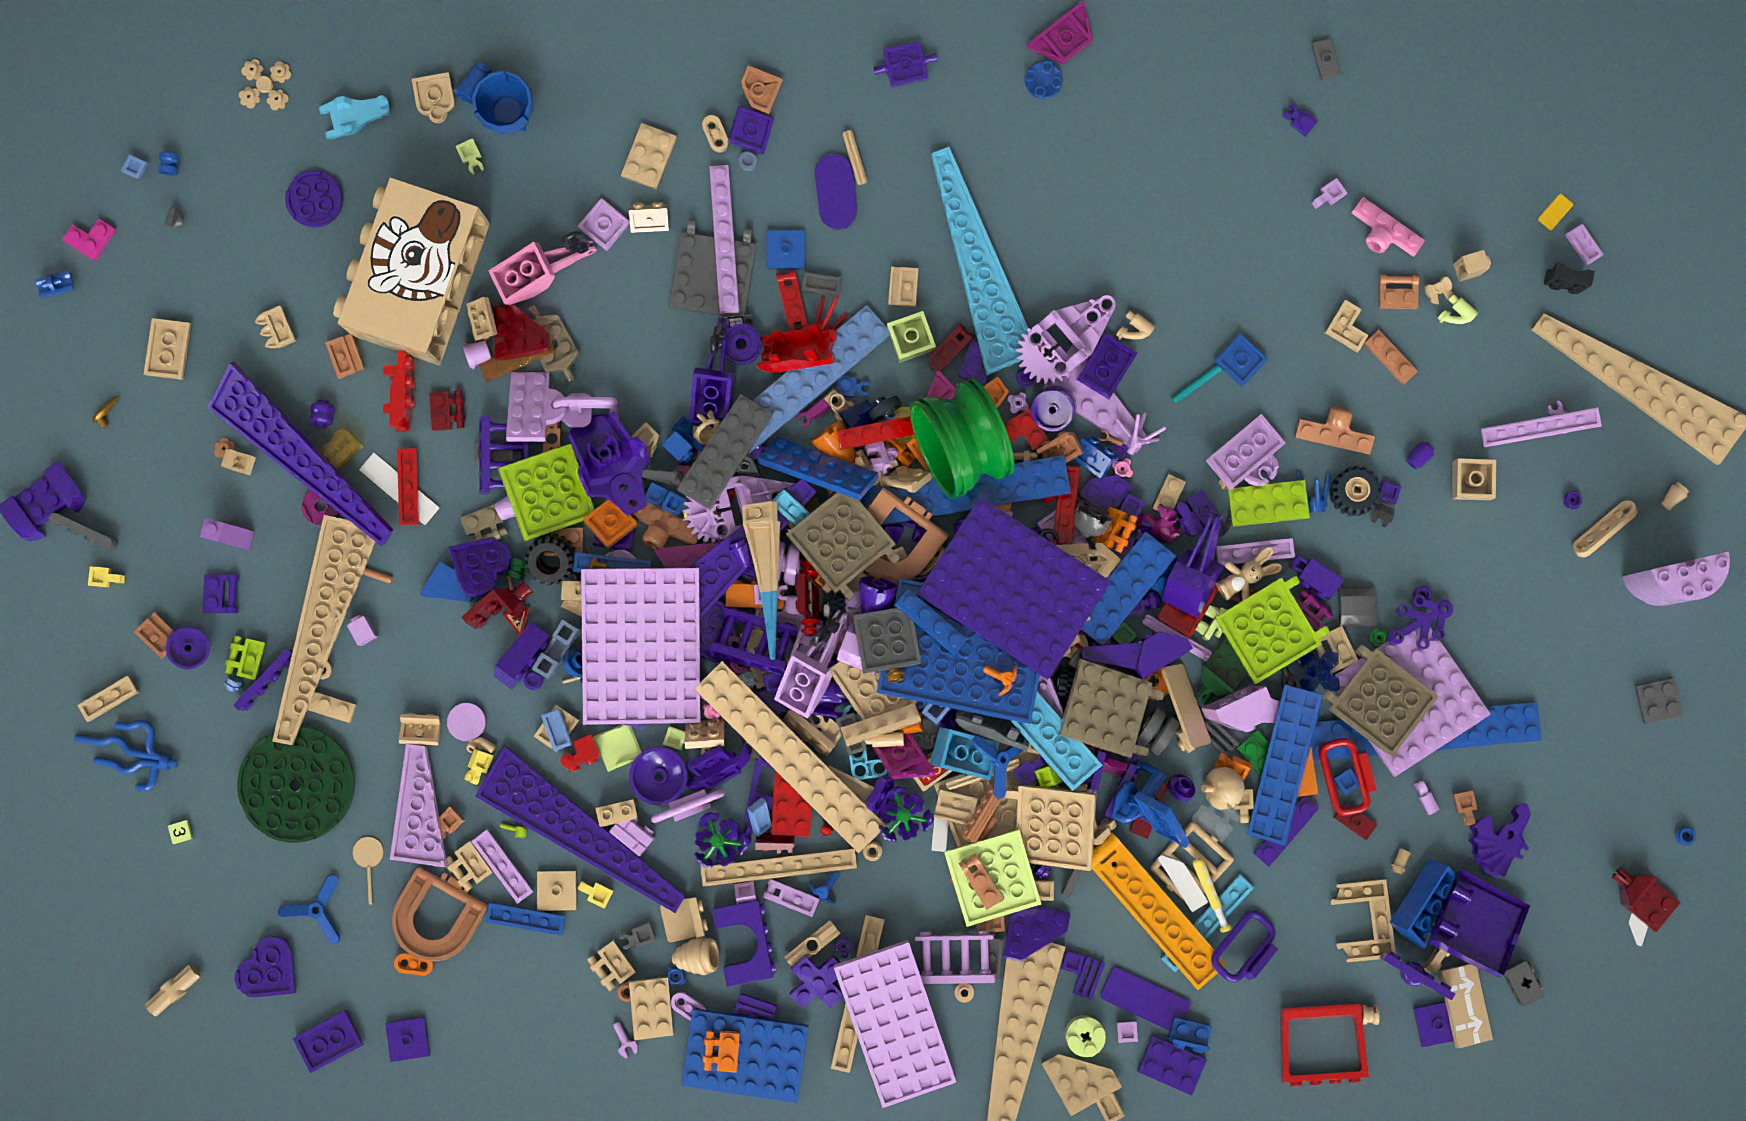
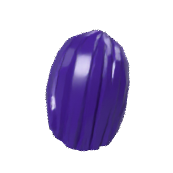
(830, 701)

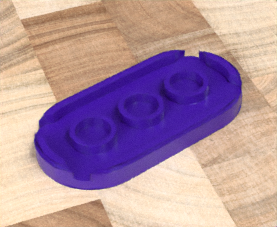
(835, 191)

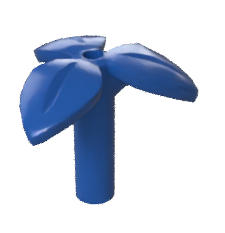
(823, 891)

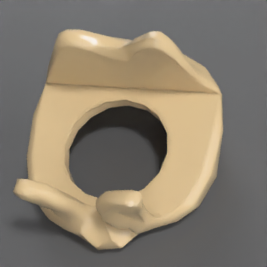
(704, 432)

